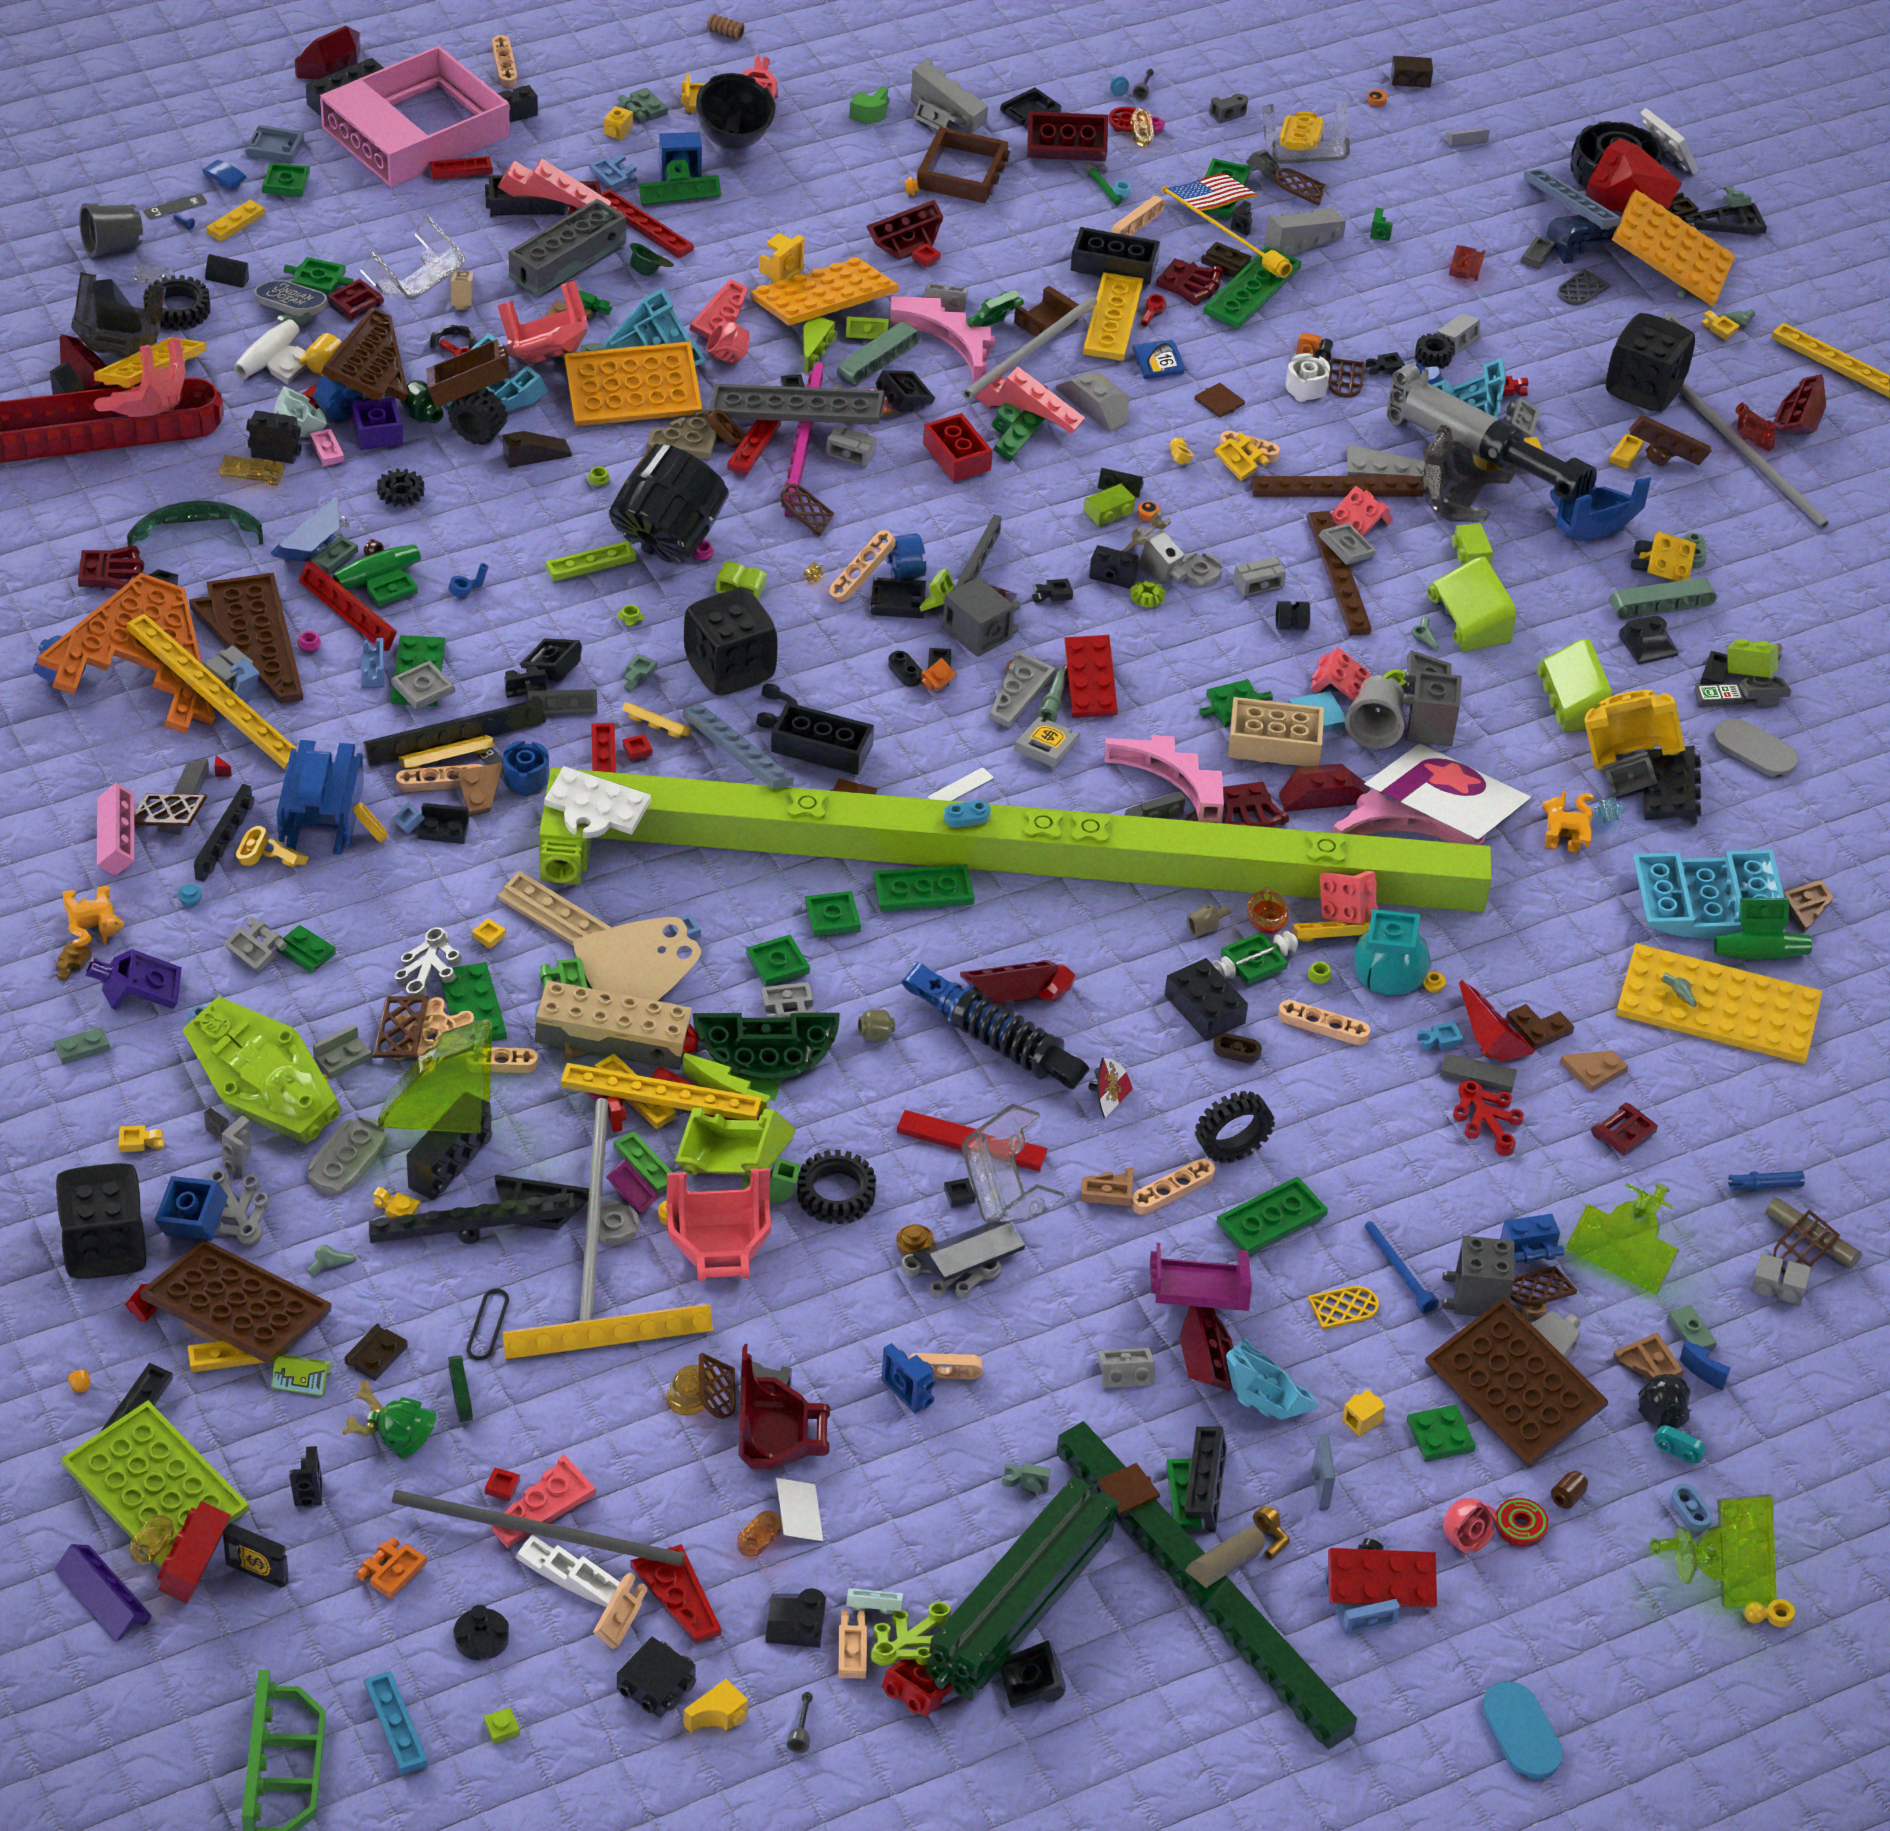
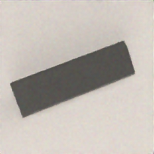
(189, 783)

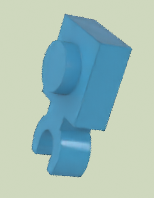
(1442, 1035)

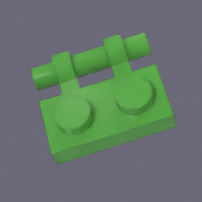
(568, 971)

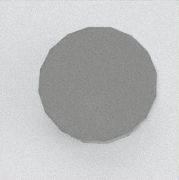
(1201, 570)
(617, 1223)

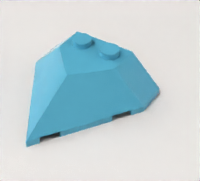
(1265, 1384)

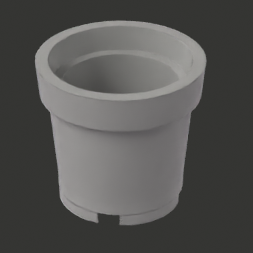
(1377, 727)

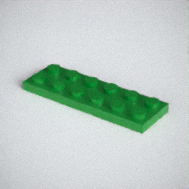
(1248, 292)

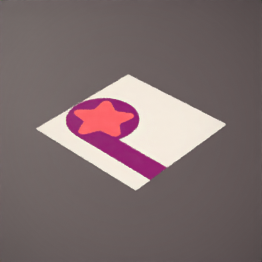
(1448, 791)

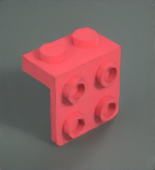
(1361, 511)
(1341, 672)
(1348, 897)

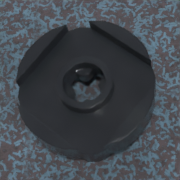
(480, 1619)

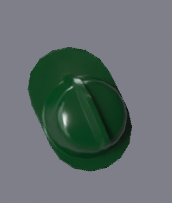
(646, 261)

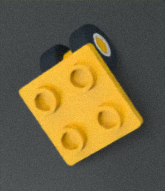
(1665, 557)

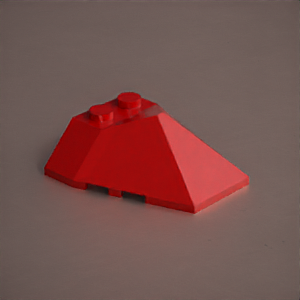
(1629, 168)

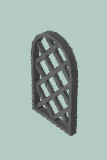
(1567, 298)

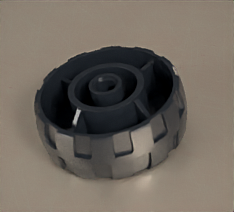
(1596, 138)

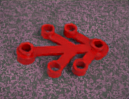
(1472, 1092)

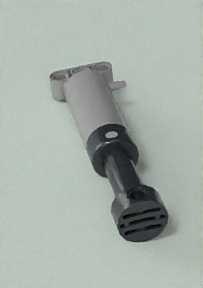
(1485, 435)

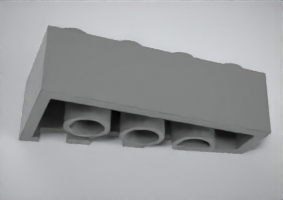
(939, 90)
(1303, 230)

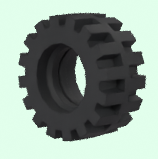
(1434, 351)

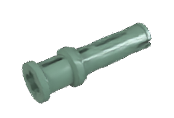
(1052, 701)

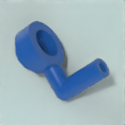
(461, 586)

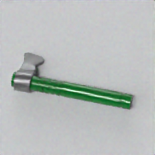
(1093, 171)

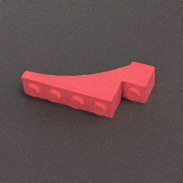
(549, 183)
(1030, 395)

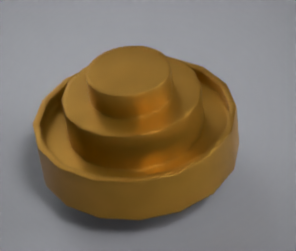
(914, 1238)

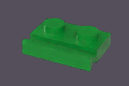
(307, 948)

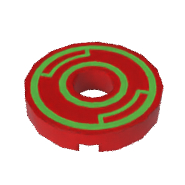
(1521, 1509)

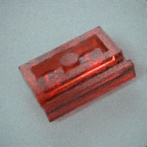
(1466, 262)

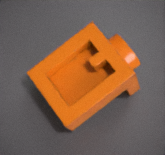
(1308, 343)
(937, 676)

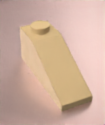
(462, 289)

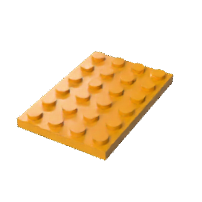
(1673, 247)
(823, 291)
(632, 383)

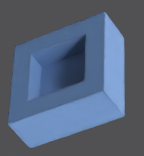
(408, 818)
(693, 929)

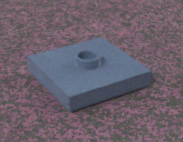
(1323, 1472)

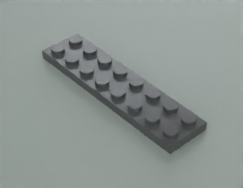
(798, 403)

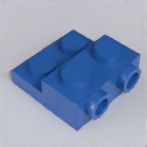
(908, 1378)

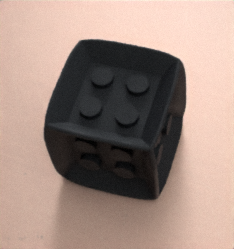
(1650, 362)
(730, 641)
(101, 1220)

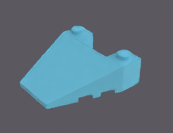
(519, 391)

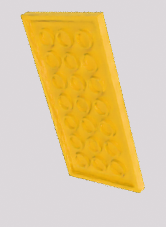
(1730, 1006)

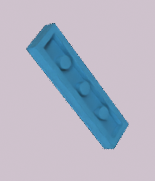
(395, 1722)

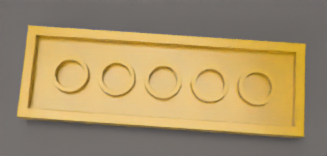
(1113, 316)
(130, 369)

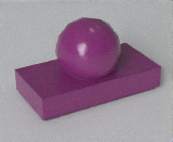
(631, 1187)

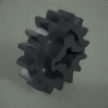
(400, 487)

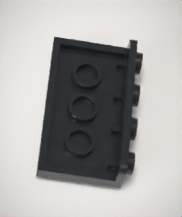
(1676, 785)

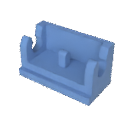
(372, 665)
(244, 679)

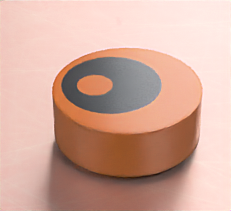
(1377, 97)
(1147, 510)

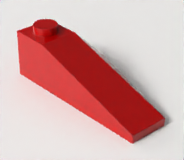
(1492, 1029)

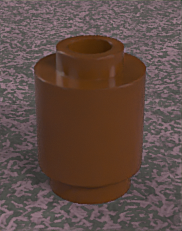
(1569, 1489)

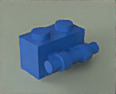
(1533, 1238)

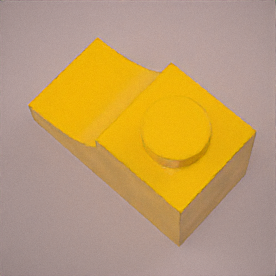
(719, 1707)

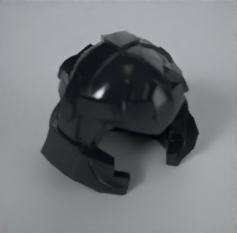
(1665, 1401)

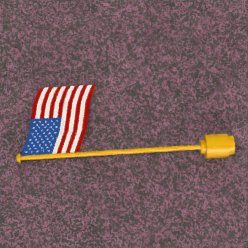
(1217, 192)

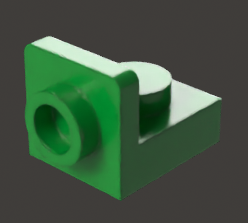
(1380, 228)

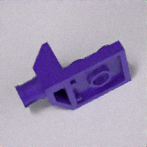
(138, 975)

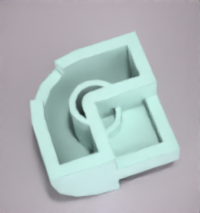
(295, 404)

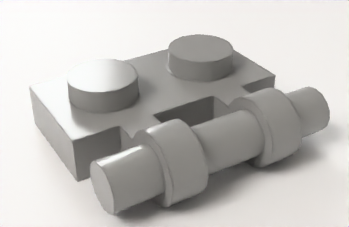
(249, 949)
(787, 997)

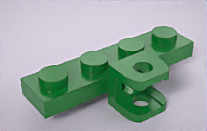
(679, 186)
(1017, 429)

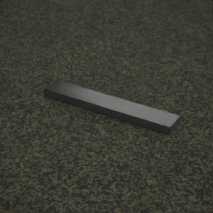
(981, 551)

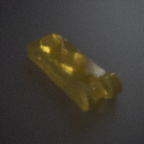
(252, 469)

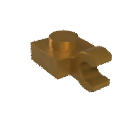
(71, 959)

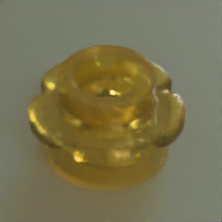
(813, 572)

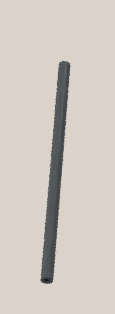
(538, 1528)

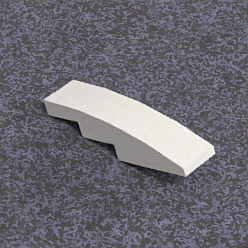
(567, 1571)

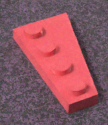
(722, 307)
(549, 1499)

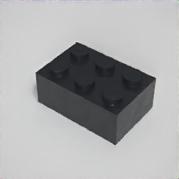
(1206, 999)

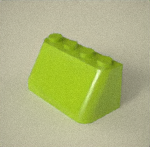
(1574, 683)

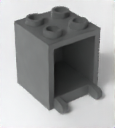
(979, 616)
(1433, 707)
(1481, 1275)

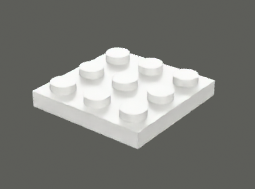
(1672, 142)

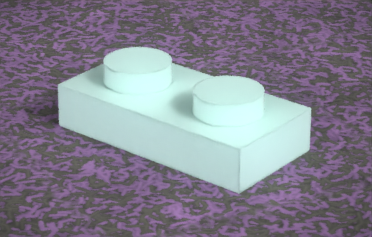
(884, 1601)

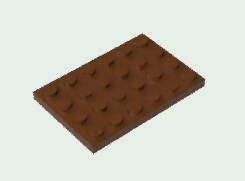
(236, 1301)
(1516, 1382)

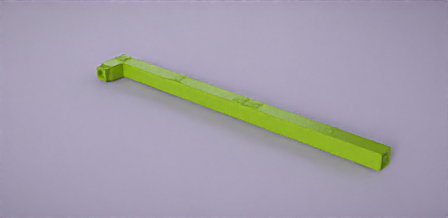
(1025, 842)

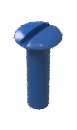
(190, 223)

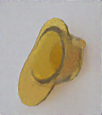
(684, 1391)

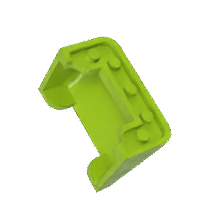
(1477, 605)
(732, 1146)

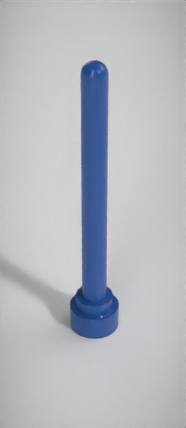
(1425, 1300)

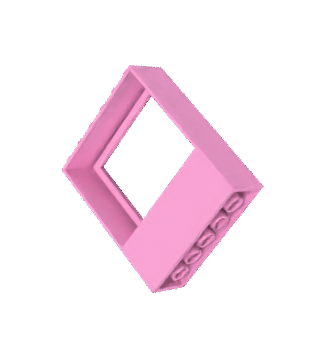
(387, 141)

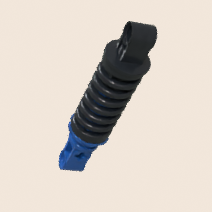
(997, 1027)

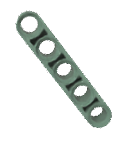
(878, 353)
(1662, 598)

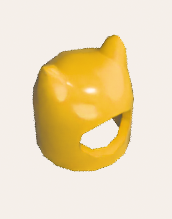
(320, 352)

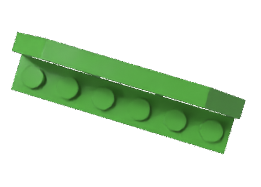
(258, 1761)

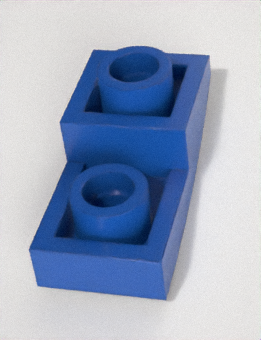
(226, 174)
(1697, 1361)

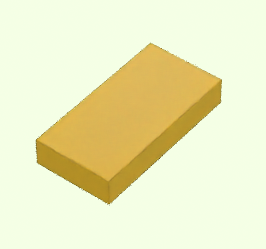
(1626, 451)

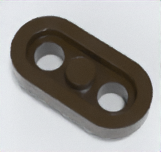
(1237, 1048)

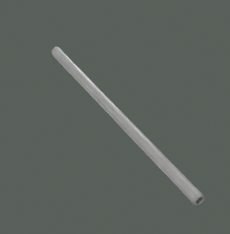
(1029, 348)
(1754, 457)
(594, 1209)

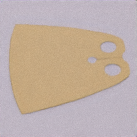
(628, 958)

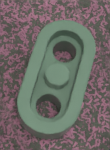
(1700, 551)

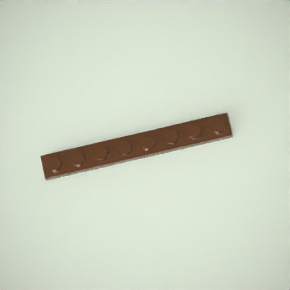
(1336, 486)
(1340, 578)

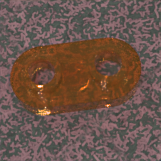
(758, 1536)

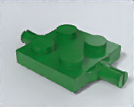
(319, 275)
(995, 309)
(1222, 699)

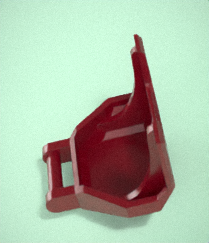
(776, 1421)

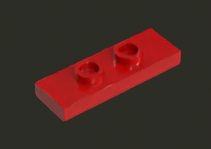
(461, 167)

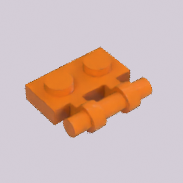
(396, 1572)

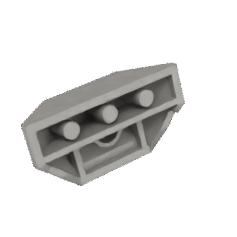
(1098, 399)

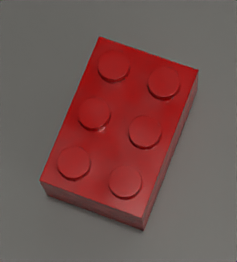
(957, 447)
(192, 1551)

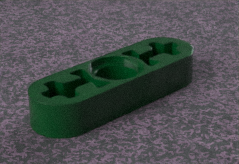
(460, 1388)

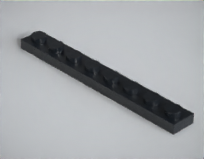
(455, 730)
(471, 1217)

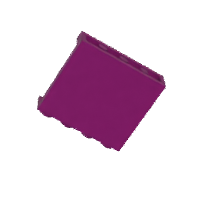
(1201, 1282)

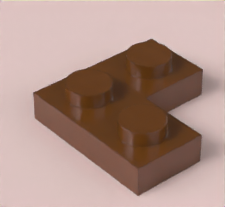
(1539, 1031)

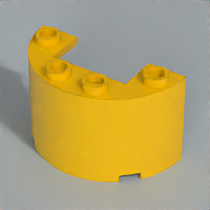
(1633, 723)

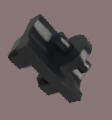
(520, 684)

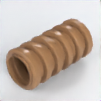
(725, 26)

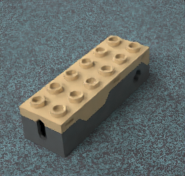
(615, 1024)

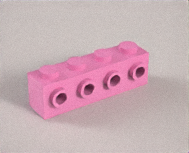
(115, 829)

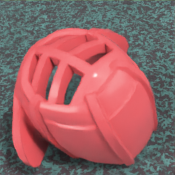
(728, 343)

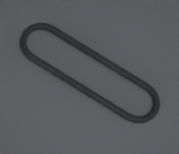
(497, 1327)

